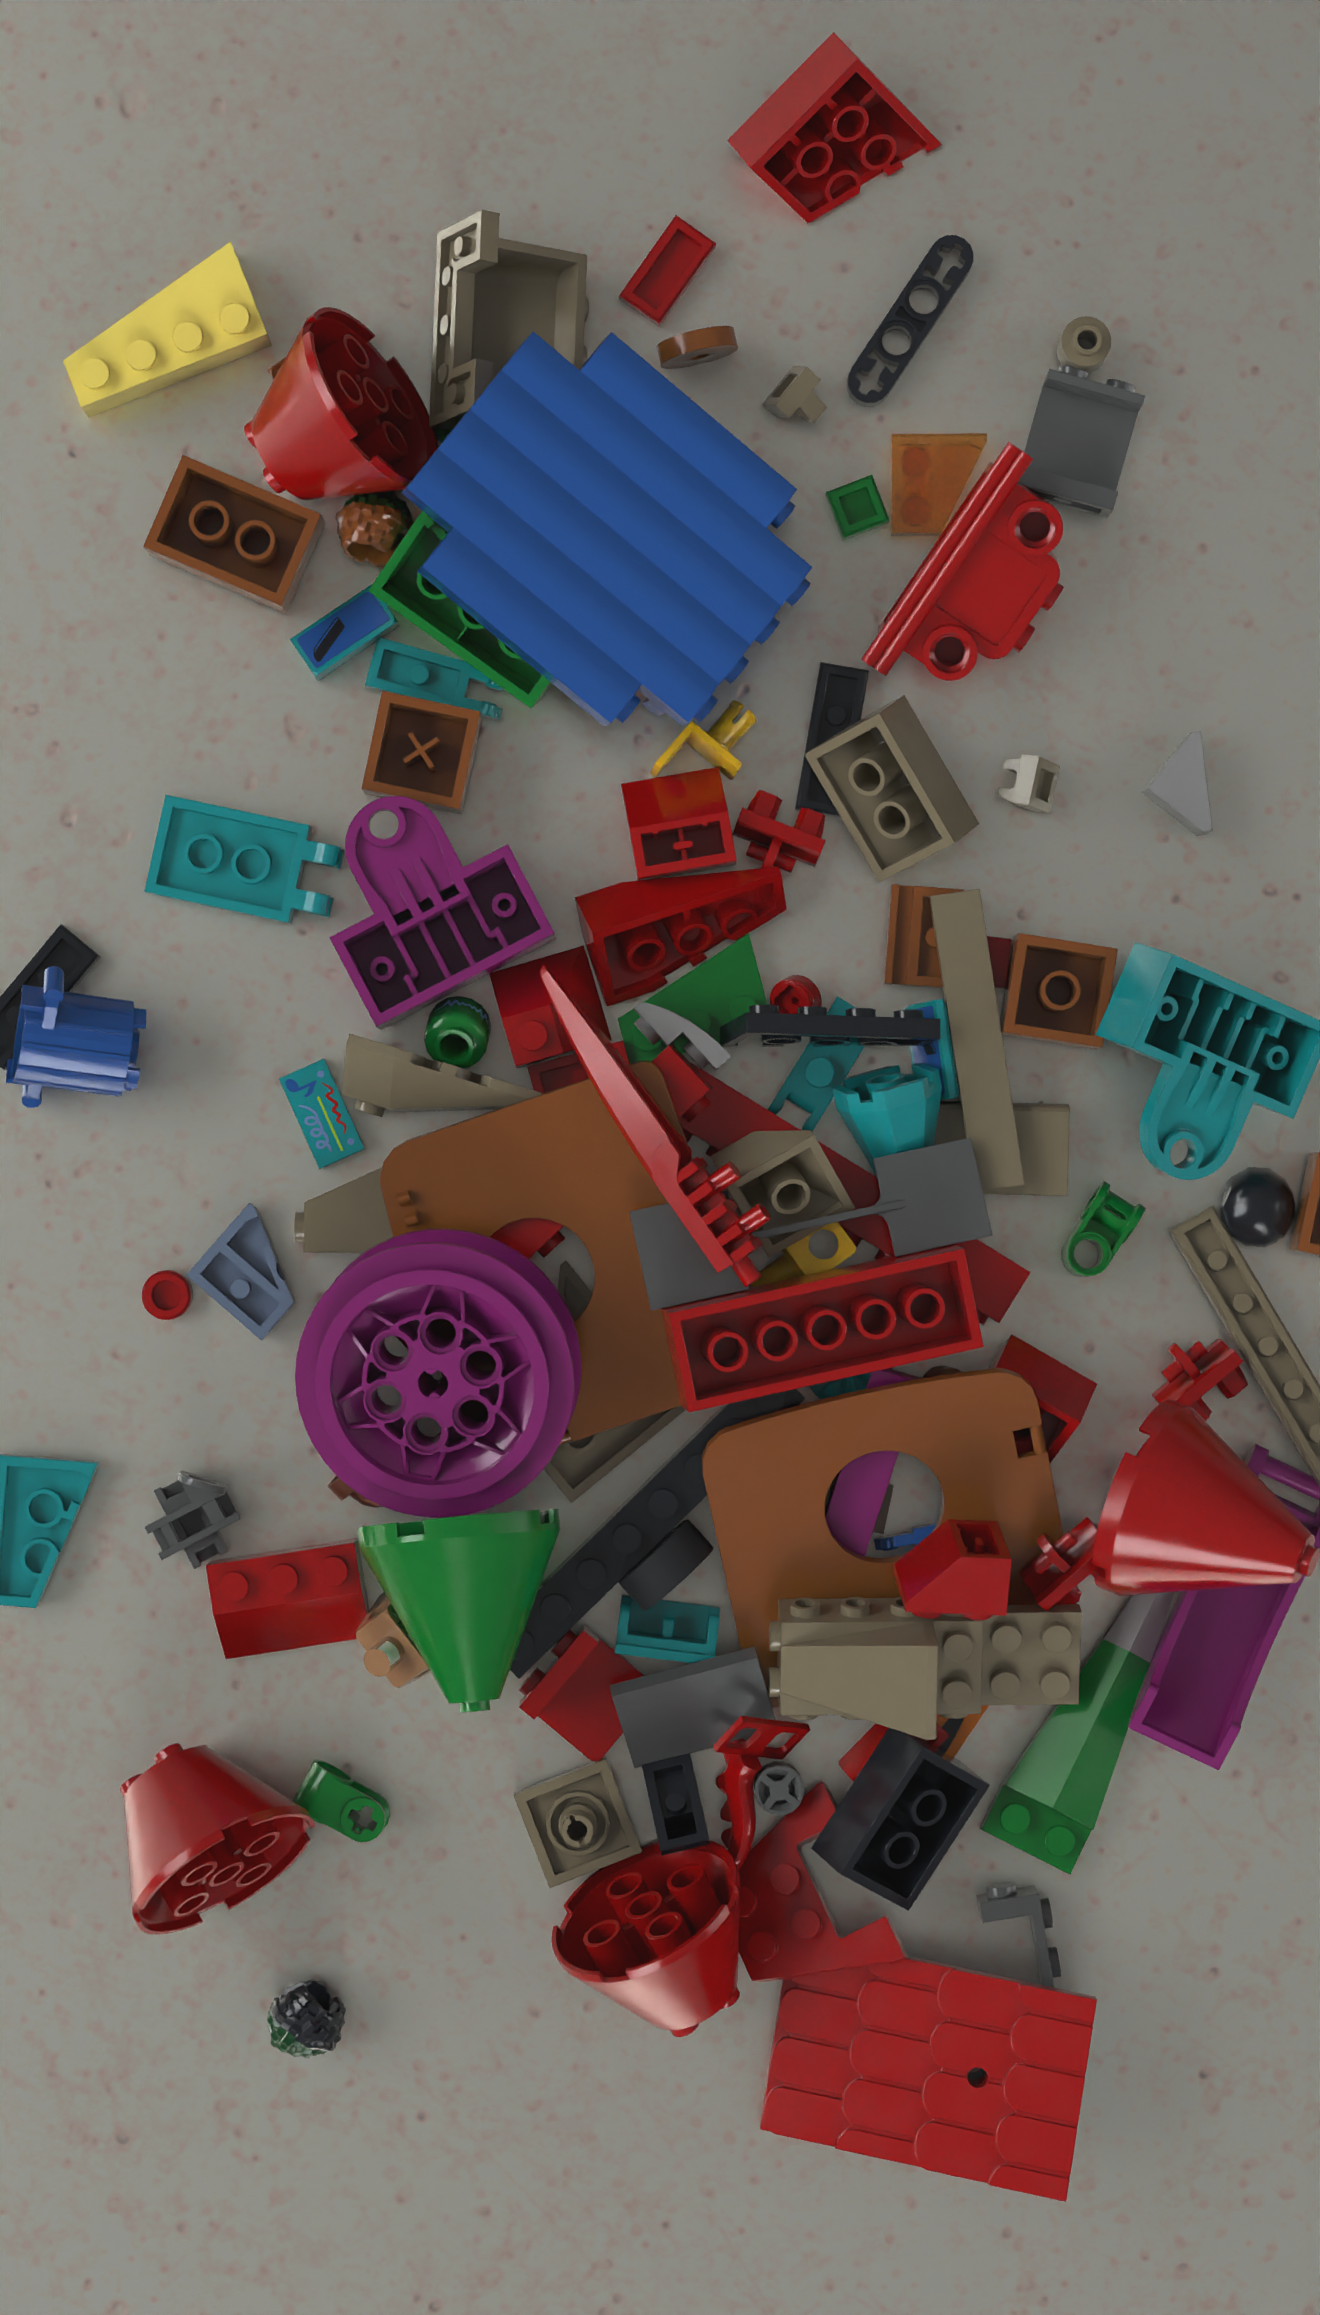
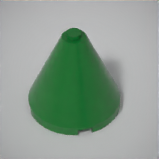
(464, 1591)

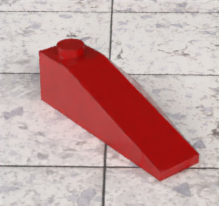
(657, 925)

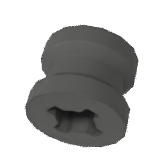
(780, 1800)

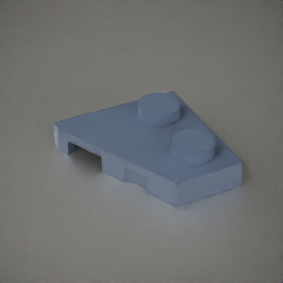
(245, 1274)

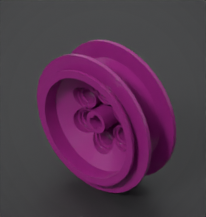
(496, 1307)

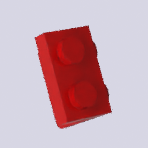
(576, 1692)

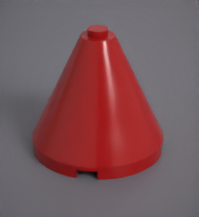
(1194, 1516)

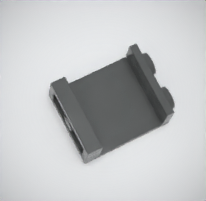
(1080, 440)

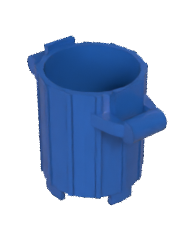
(73, 1041)

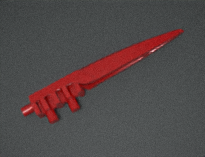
(660, 1149)

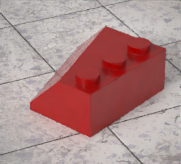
(829, 132)

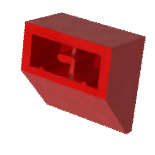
(678, 824)
(957, 1571)

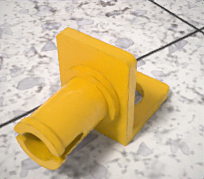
(712, 744)
(799, 1261)

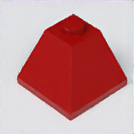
(528, 1013)

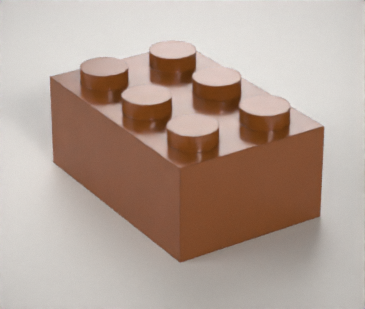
(234, 534)

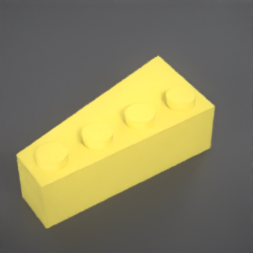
(173, 336)

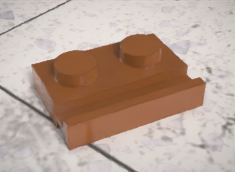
(911, 940)

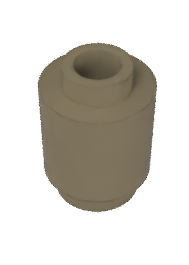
(1073, 355)

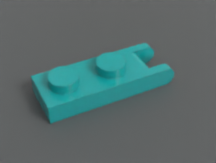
(817, 1073)

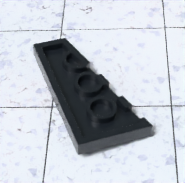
(777, 1029)

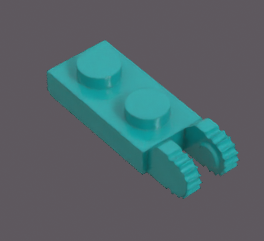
(427, 676)

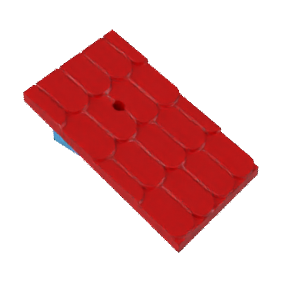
(885, 2062)

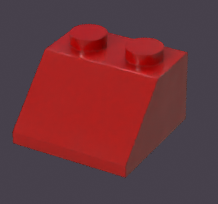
(1058, 1389)

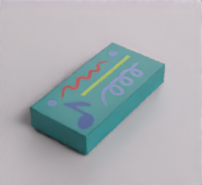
(322, 1113)

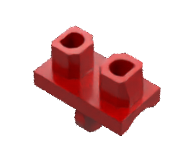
(776, 842)
(1198, 1372)
(1063, 1566)

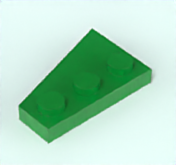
(705, 996)

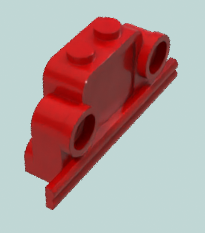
(978, 578)

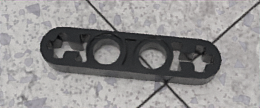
(905, 318)

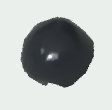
(1257, 1207)

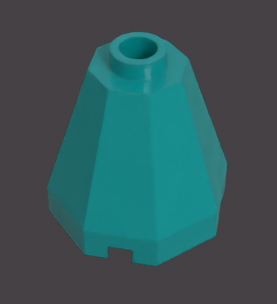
(891, 1109)

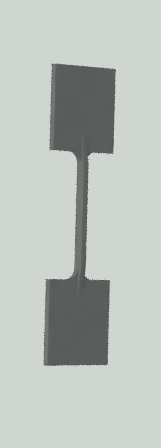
(925, 1197)

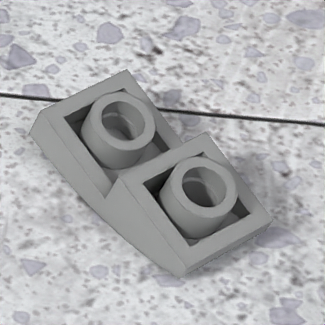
(663, 1024)

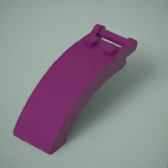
(1218, 1647)

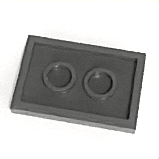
(690, 1705)

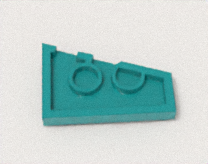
(36, 1516)

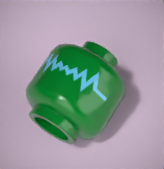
(457, 1032)

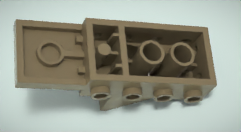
(905, 1669)

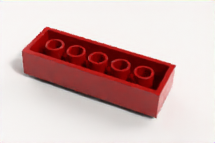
(822, 1327)

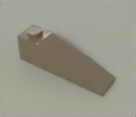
(409, 1082)

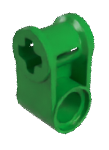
(1101, 1229)
(332, 1798)

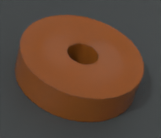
(697, 347)

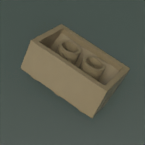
(892, 789)

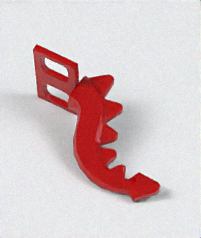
(741, 1771)

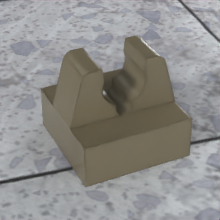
(796, 396)
(1033, 784)

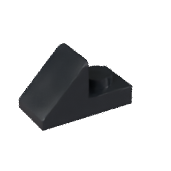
(676, 1804)

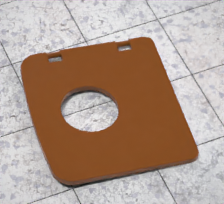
(567, 1165)
(775, 1470)

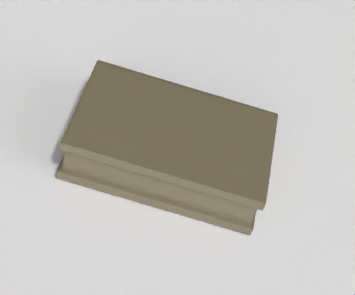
(1041, 1140)

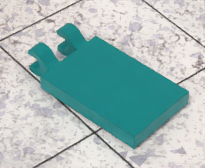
(236, 861)

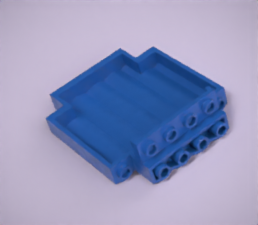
(609, 531)

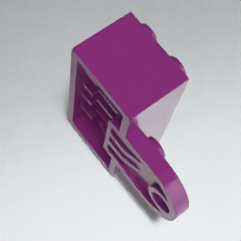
(431, 917)

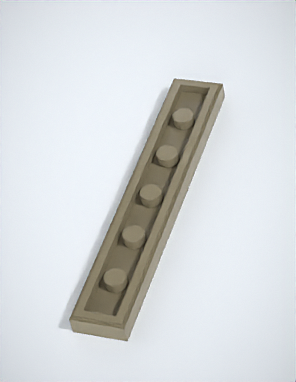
(976, 1037)
(1254, 1329)

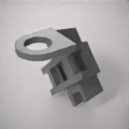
(191, 1512)

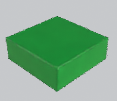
(857, 507)

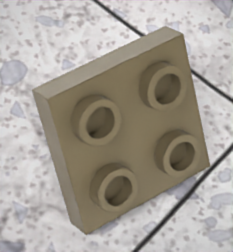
(577, 1822)

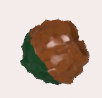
(373, 526)

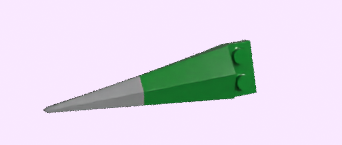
(1065, 1771)

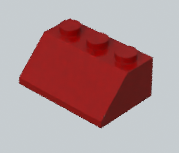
(288, 1598)

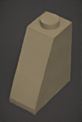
(345, 1218)

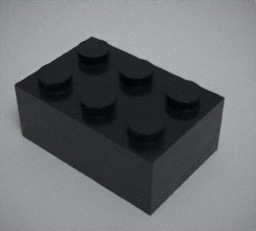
(900, 1817)

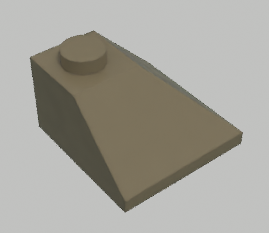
(788, 1178)

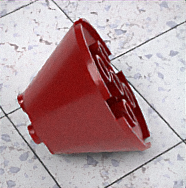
(340, 416)
(204, 1837)
(658, 1934)

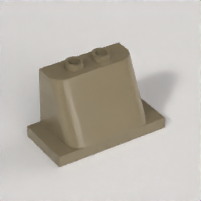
(490, 301)

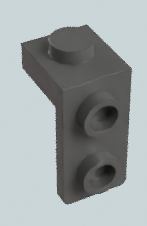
(1008, 1902)

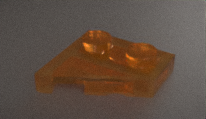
(929, 479)

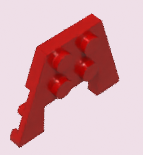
(782, 1911)

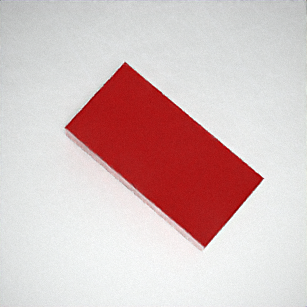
(667, 271)

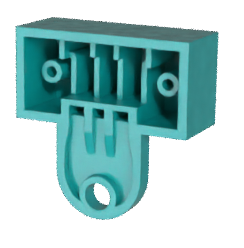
(1217, 1053)

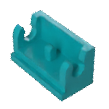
(667, 1630)

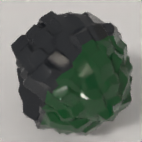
(306, 2020)

